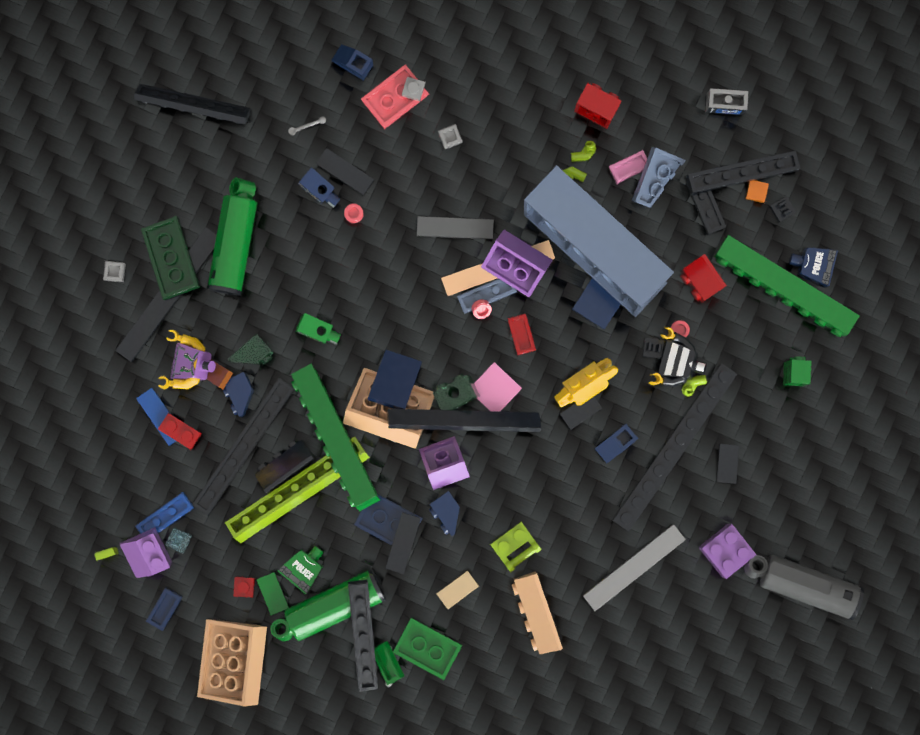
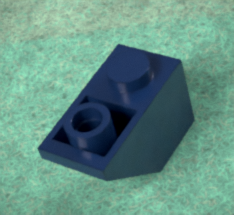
(353, 61)
(240, 392)
(616, 443)
(447, 510)

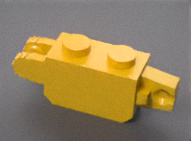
(586, 383)

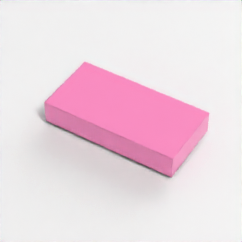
(628, 167)

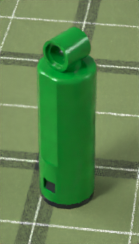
(233, 238)
(324, 609)

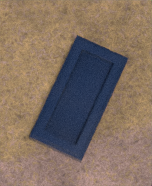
(164, 609)

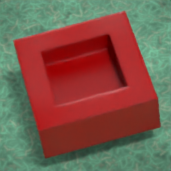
(244, 587)

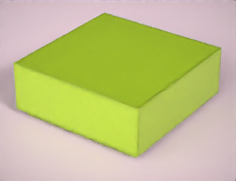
(106, 553)

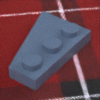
(656, 173)

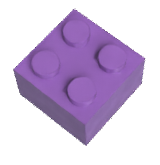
(727, 551)

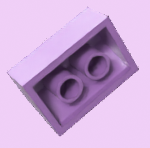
(516, 263)

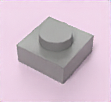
(413, 89)

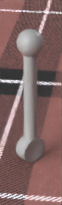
(292, 131)

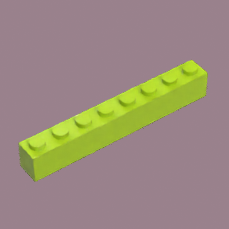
(287, 496)

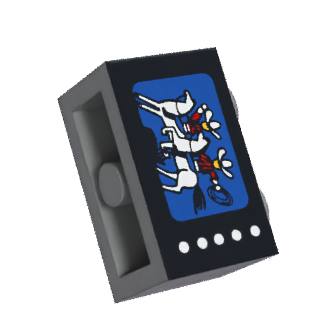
(726, 101)

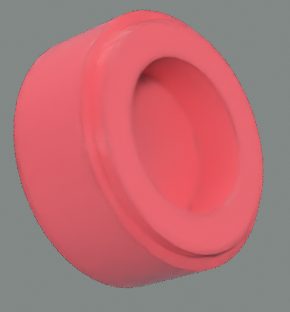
(353, 213)
(481, 309)
(681, 328)

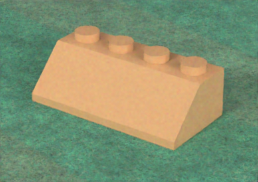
(537, 612)

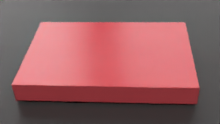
(386, 99)

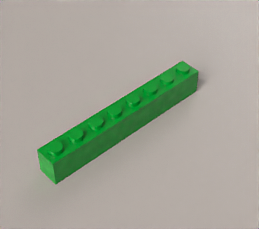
(786, 286)
(335, 437)

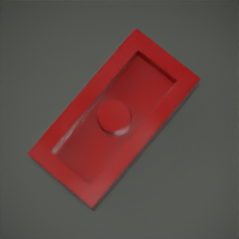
(179, 431)

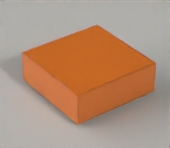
(757, 191)

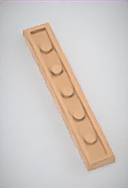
(477, 276)

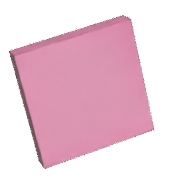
(496, 388)

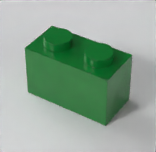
(797, 372)

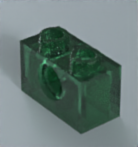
(466, 388)

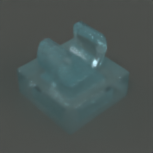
(178, 540)

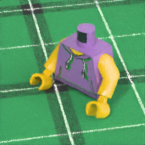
(189, 364)

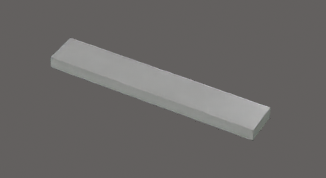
(634, 567)

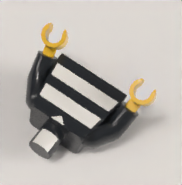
(678, 361)

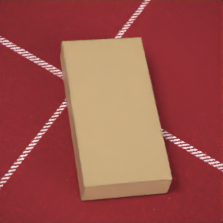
(457, 589)

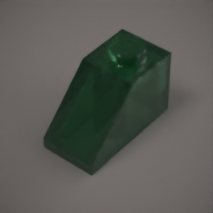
(252, 352)

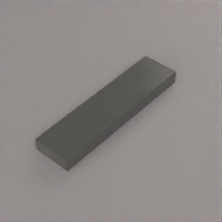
(455, 227)

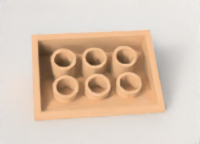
(373, 416)
(232, 662)

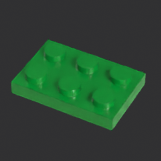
(427, 648)

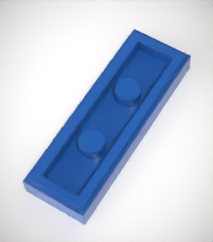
(155, 410)
(166, 514)

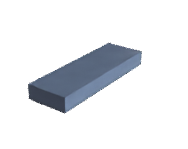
(491, 292)

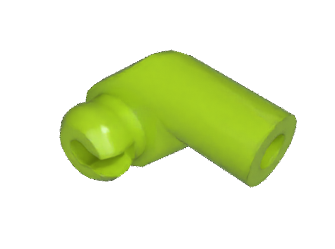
(586, 153)
(575, 173)
(690, 386)

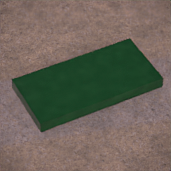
(170, 258)

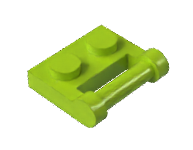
(513, 540)

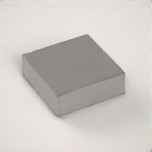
(450, 136)
(114, 271)

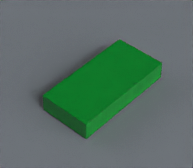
(272, 593)
(388, 663)

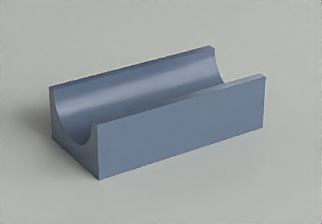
(596, 241)

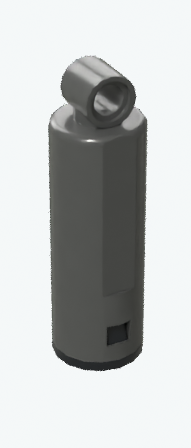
(807, 585)

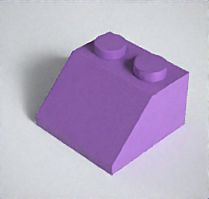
(444, 463)
(146, 553)

